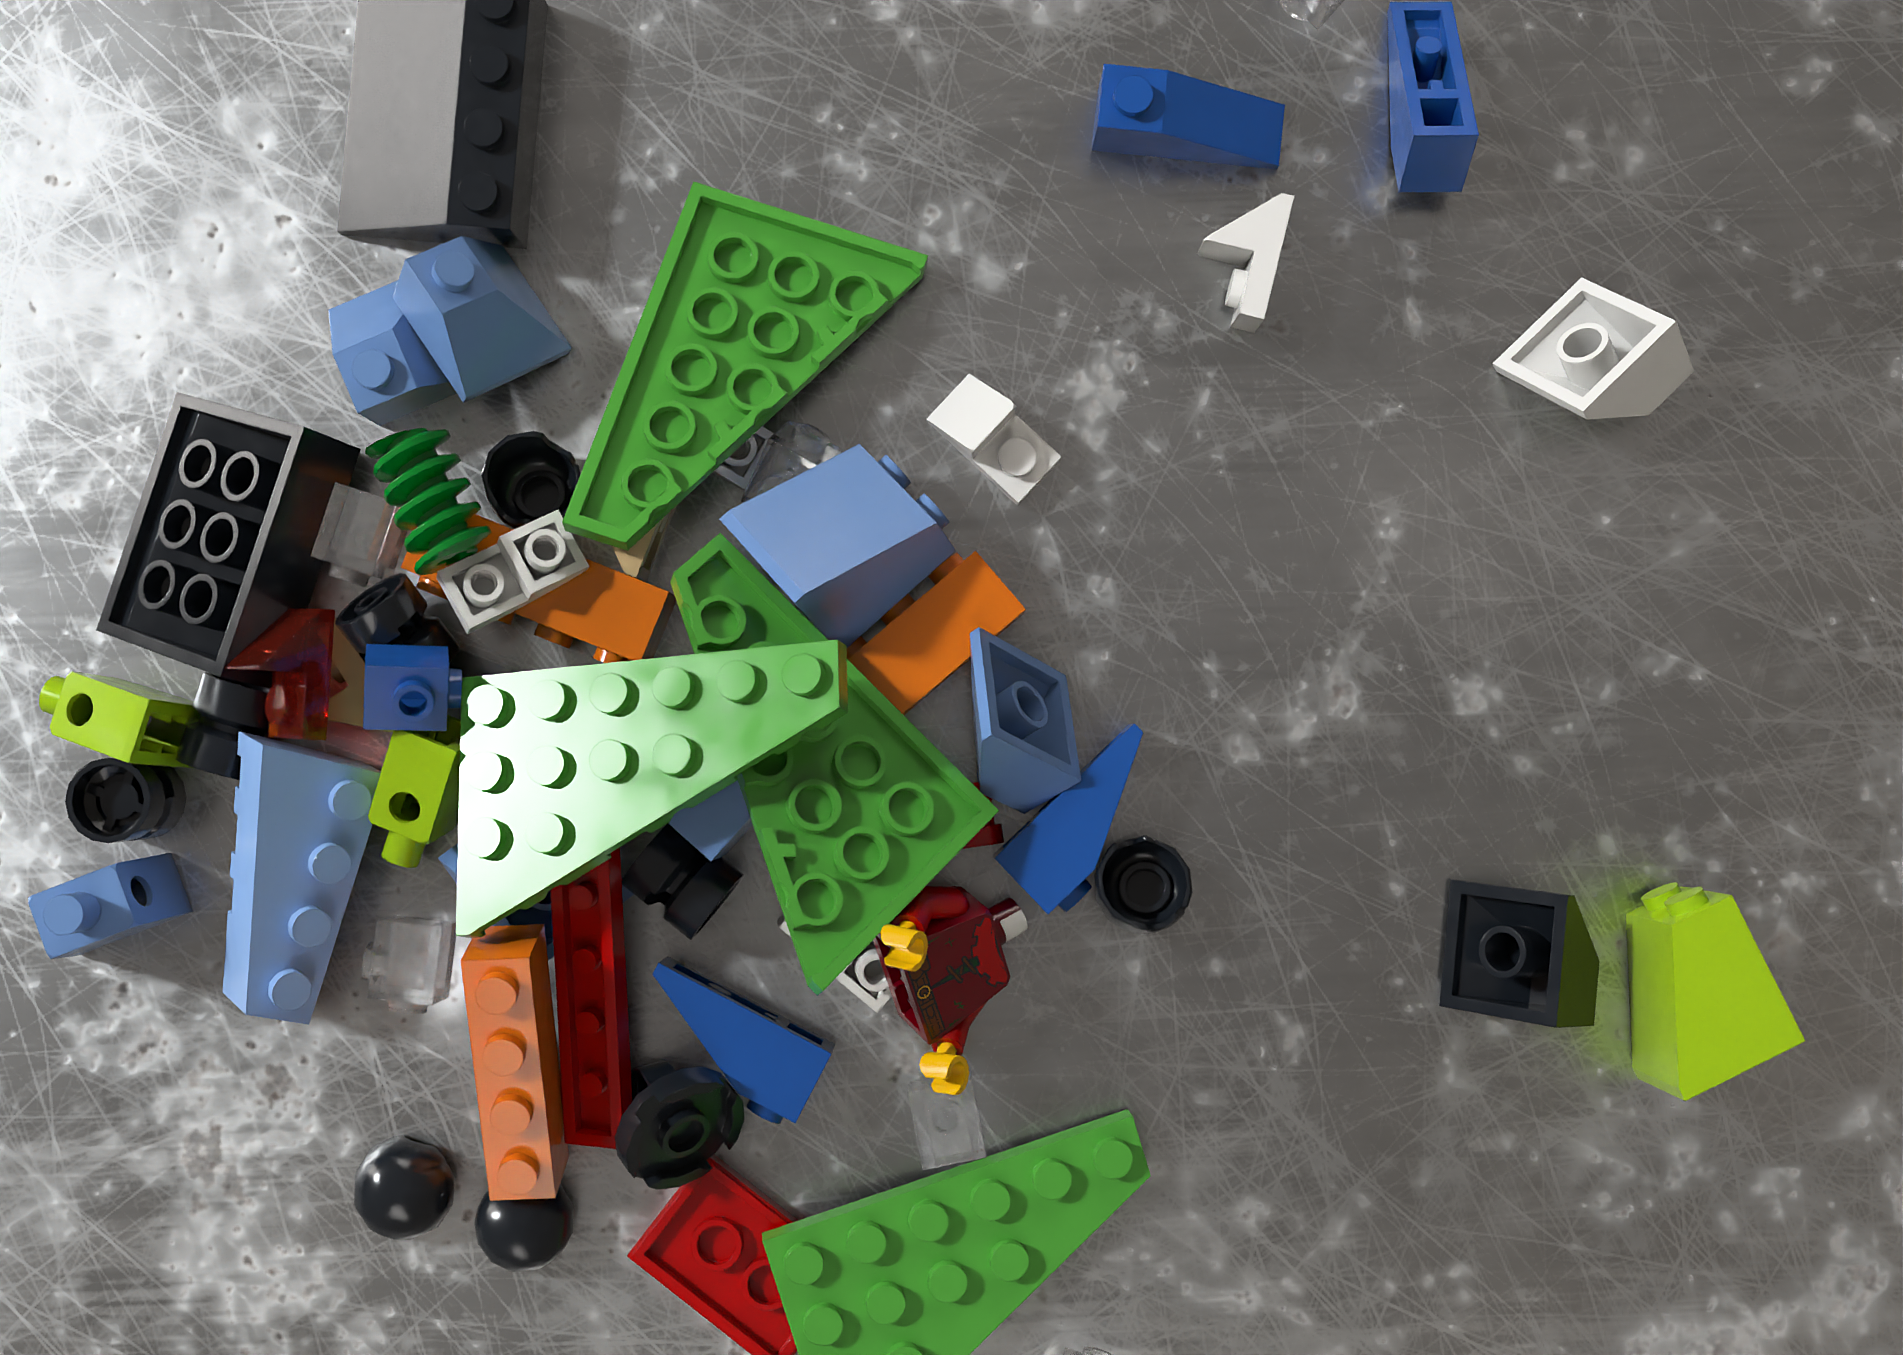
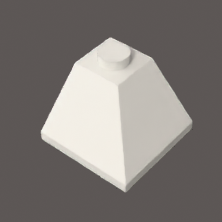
(1599, 355)

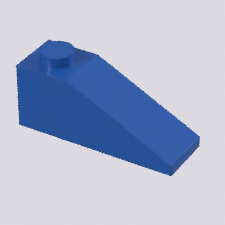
(1429, 98)
(1184, 119)
(1066, 836)
(754, 1047)

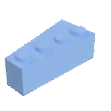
(291, 872)

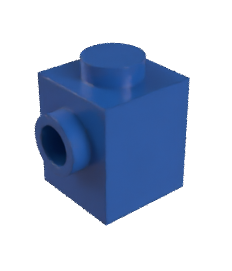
(409, 687)

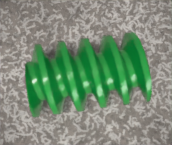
(427, 497)

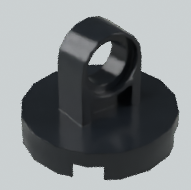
(676, 1123)

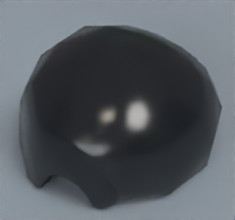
(528, 478)
(1143, 885)
(403, 1188)
(524, 1232)

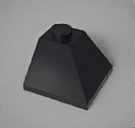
(1518, 956)

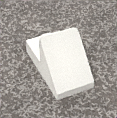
(1256, 244)
(994, 438)

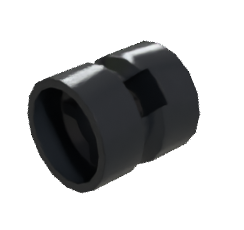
(393, 615)
(224, 710)
(124, 800)
(681, 880)

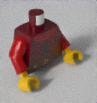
(943, 968)

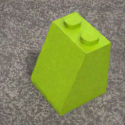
(1700, 993)

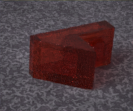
(300, 657)

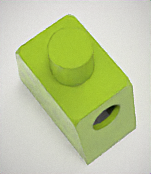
(113, 717)
(417, 791)

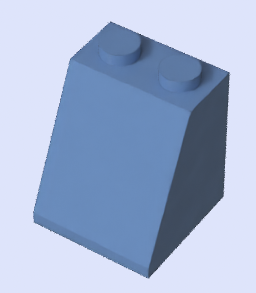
(843, 540)

